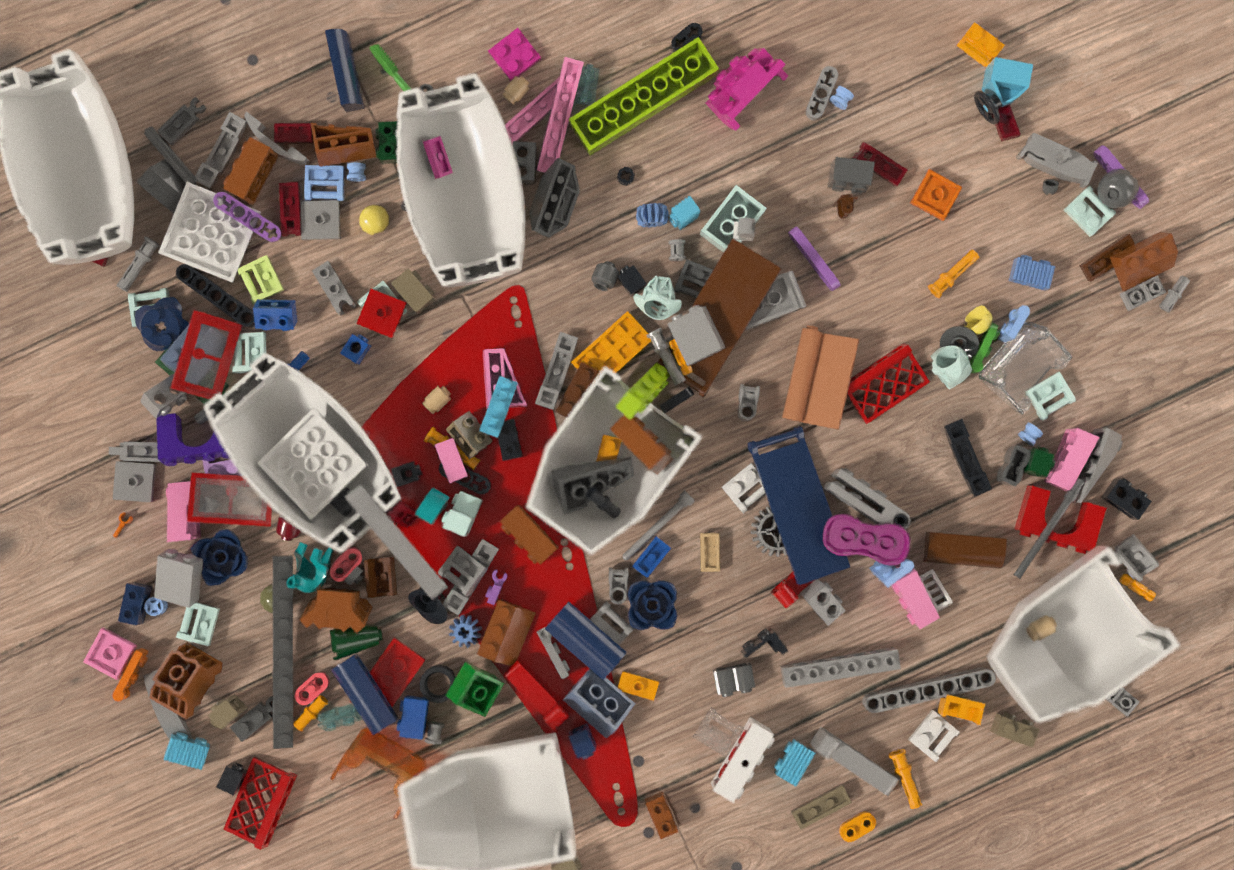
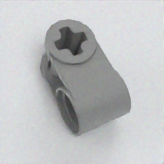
(748, 400)
(618, 583)

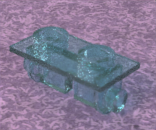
(587, 85)
(331, 721)

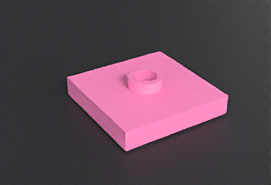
(110, 653)

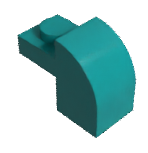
(432, 505)

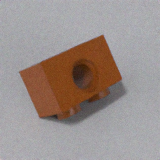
(661, 815)

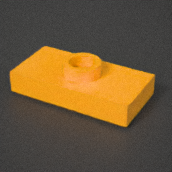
(638, 685)

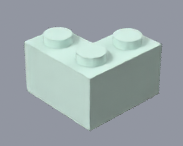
(463, 513)

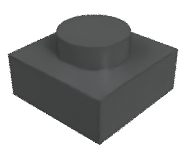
(355, 576)

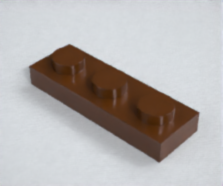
(1101, 261)
(578, 387)

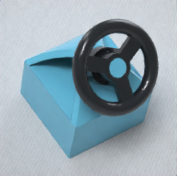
(1002, 85)

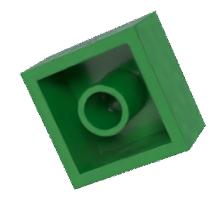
(475, 689)

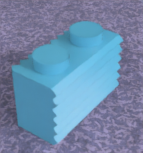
(684, 213)
(186, 750)
(794, 762)

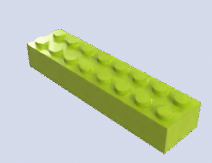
(644, 96)

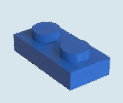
(651, 557)

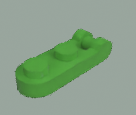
(984, 348)

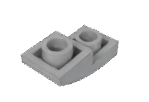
(1142, 293)
(1123, 701)

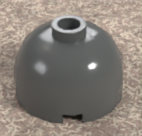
(1117, 188)

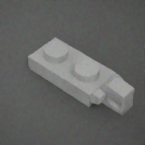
(136, 451)
(553, 651)

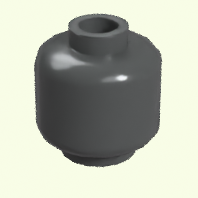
(605, 276)

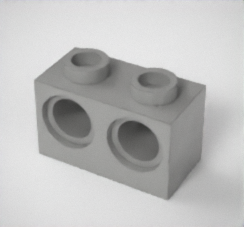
(162, 393)
(820, 598)

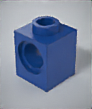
(347, 350)

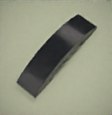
(966, 458)

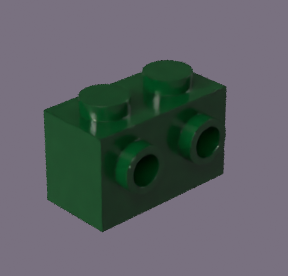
(387, 142)
(1040, 462)

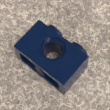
(133, 603)
(582, 741)

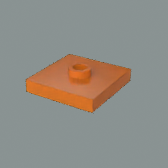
(936, 195)

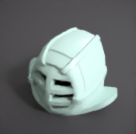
(661, 291)
(951, 365)

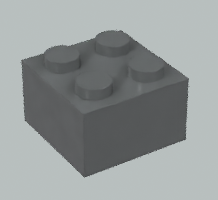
(850, 175)

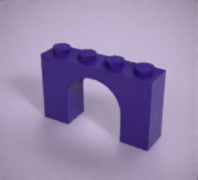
(172, 449)

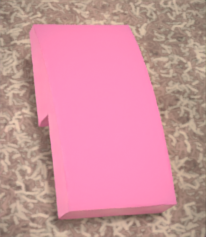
(451, 460)

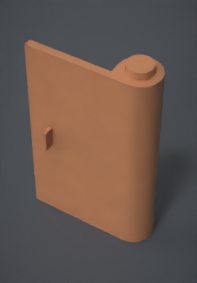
(820, 378)

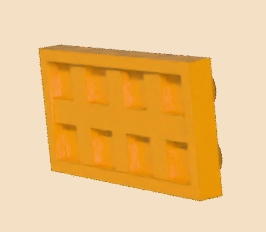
(615, 346)

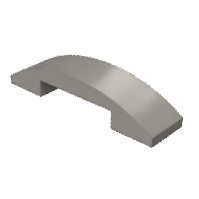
(222, 151)
(292, 154)
(557, 370)
(456, 600)
(168, 719)

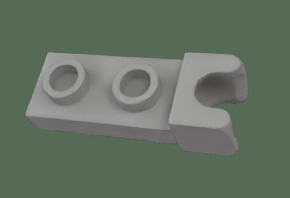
(333, 287)

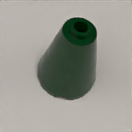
(350, 642)

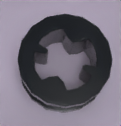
(627, 170)

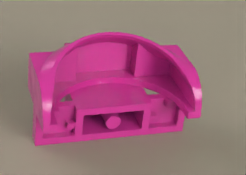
(742, 82)

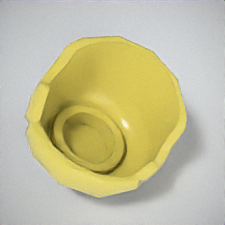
(374, 219)
(979, 320)

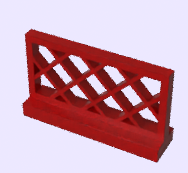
(880, 367)
(272, 813)

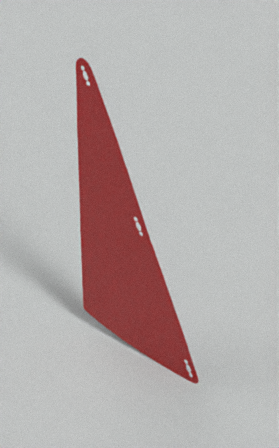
(545, 588)

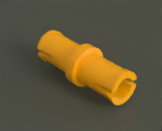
(310, 713)

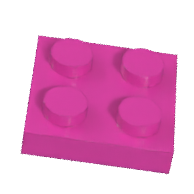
(514, 54)

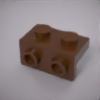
(380, 577)

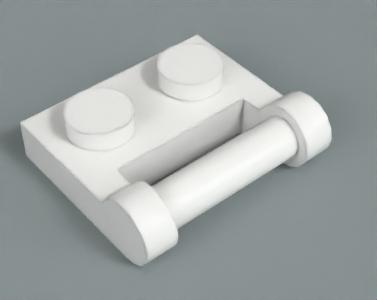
(742, 483)
(929, 731)

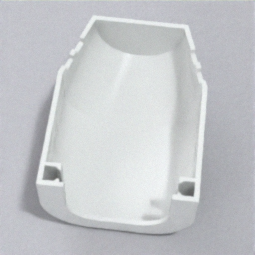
(580, 441)
(1096, 643)
(491, 808)

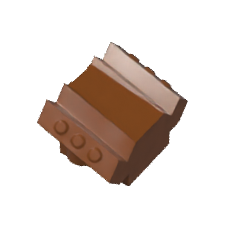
(337, 609)
(184, 679)

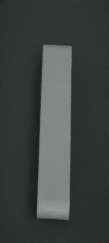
(396, 541)
(938, 690)

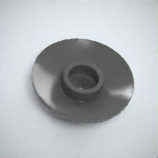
(970, 340)

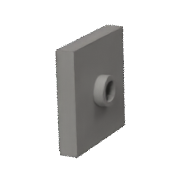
(320, 220)
(134, 481)

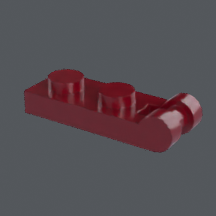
(883, 165)
(290, 208)
(402, 514)

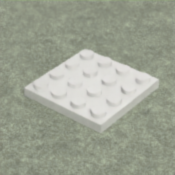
(205, 235)
(312, 463)

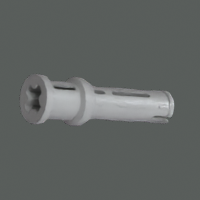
(142, 256)
(662, 348)

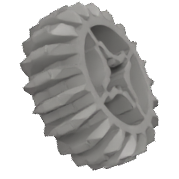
(760, 532)

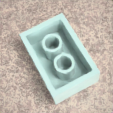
(735, 206)

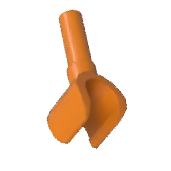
(122, 524)

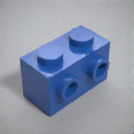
(275, 314)
(414, 717)

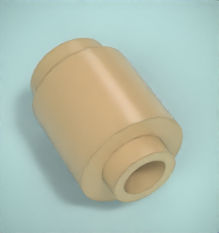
(516, 89)
(437, 399)
(1041, 628)

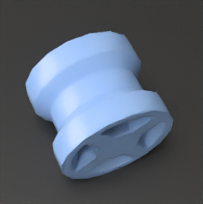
(841, 97)
(356, 172)
(1030, 434)
(152, 608)

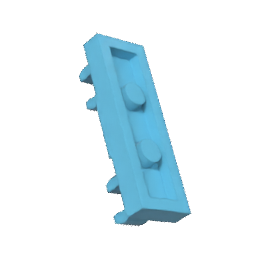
(498, 406)

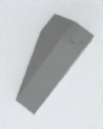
(1099, 459)

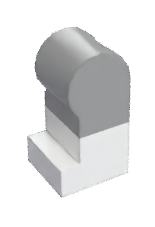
(744, 229)

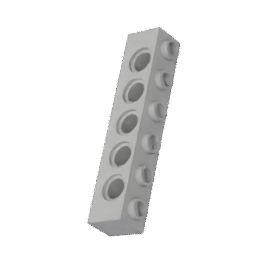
(840, 667)

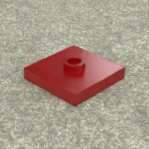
(381, 313)

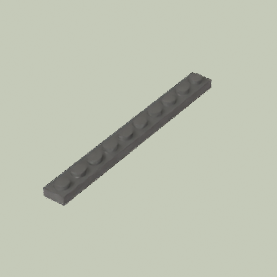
(282, 651)

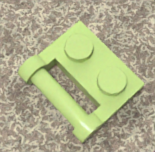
(265, 276)

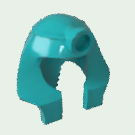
(310, 576)

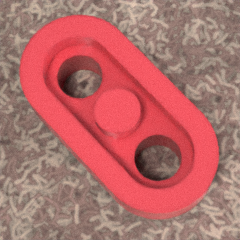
(346, 564)
(312, 687)

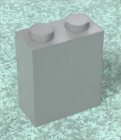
(696, 334)
(178, 578)

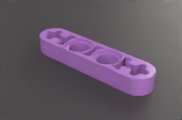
(1109, 162)
(246, 218)
(814, 258)

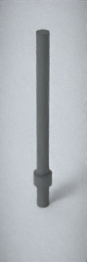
(1070, 497)

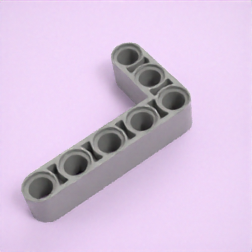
(832, 747)

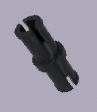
(603, 502)

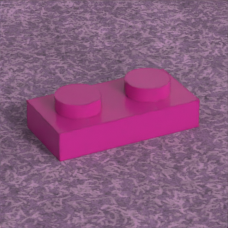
(437, 157)

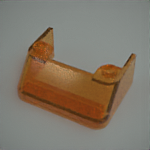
(384, 754)

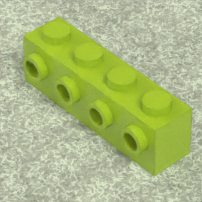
(644, 391)

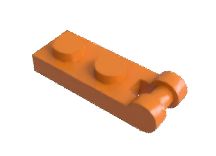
(130, 675)

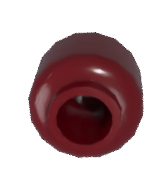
(286, 529)

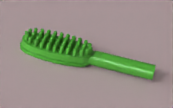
(388, 66)

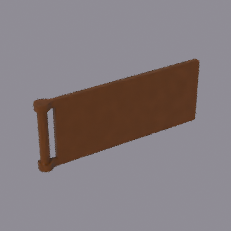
(731, 299)

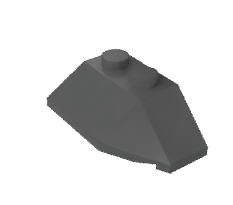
(554, 199)

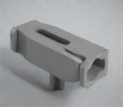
(1057, 160)

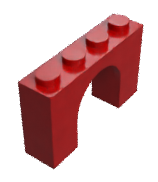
(1081, 537)

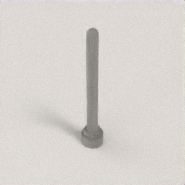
(684, 500)

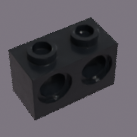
(509, 441)
(1124, 502)

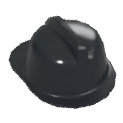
(429, 609)

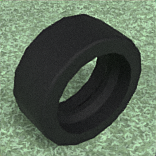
(424, 680)

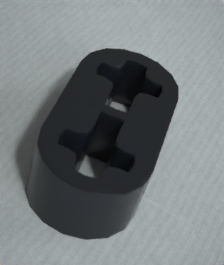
(684, 35)
(676, 400)

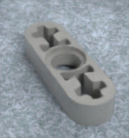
(831, 82)

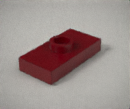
(1007, 126)
(293, 133)

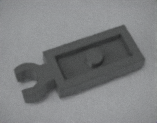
(181, 121)
(253, 720)

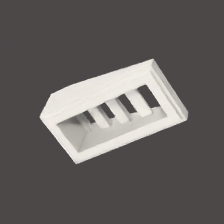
(940, 587)

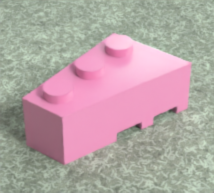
(496, 365)

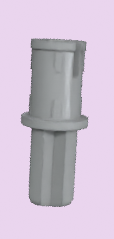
(1174, 294)

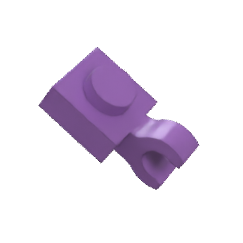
(493, 592)

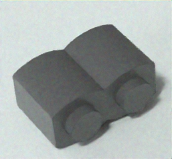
(1014, 461)
(734, 679)

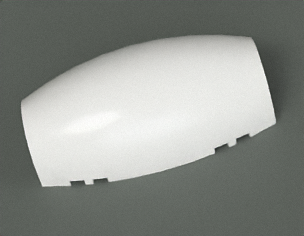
(66, 161)
(476, 215)
(261, 412)

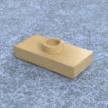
(710, 552)

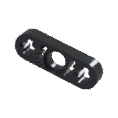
(475, 488)

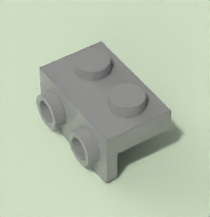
(1135, 557)

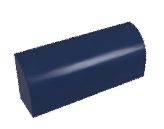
(344, 69)
(585, 640)
(365, 694)

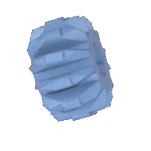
(652, 215)
(468, 625)

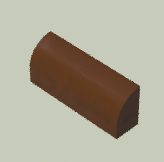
(965, 550)

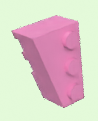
(1071, 458)
(177, 509)
(915, 599)

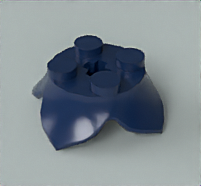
(164, 310)
(213, 570)
(663, 616)

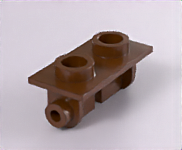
(845, 205)

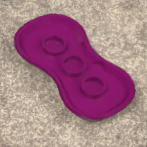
(884, 543)

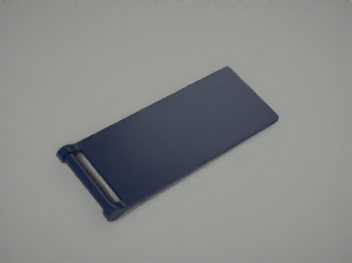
(797, 505)

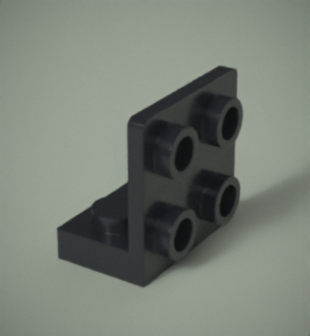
(764, 636)

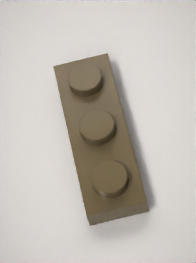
(821, 806)

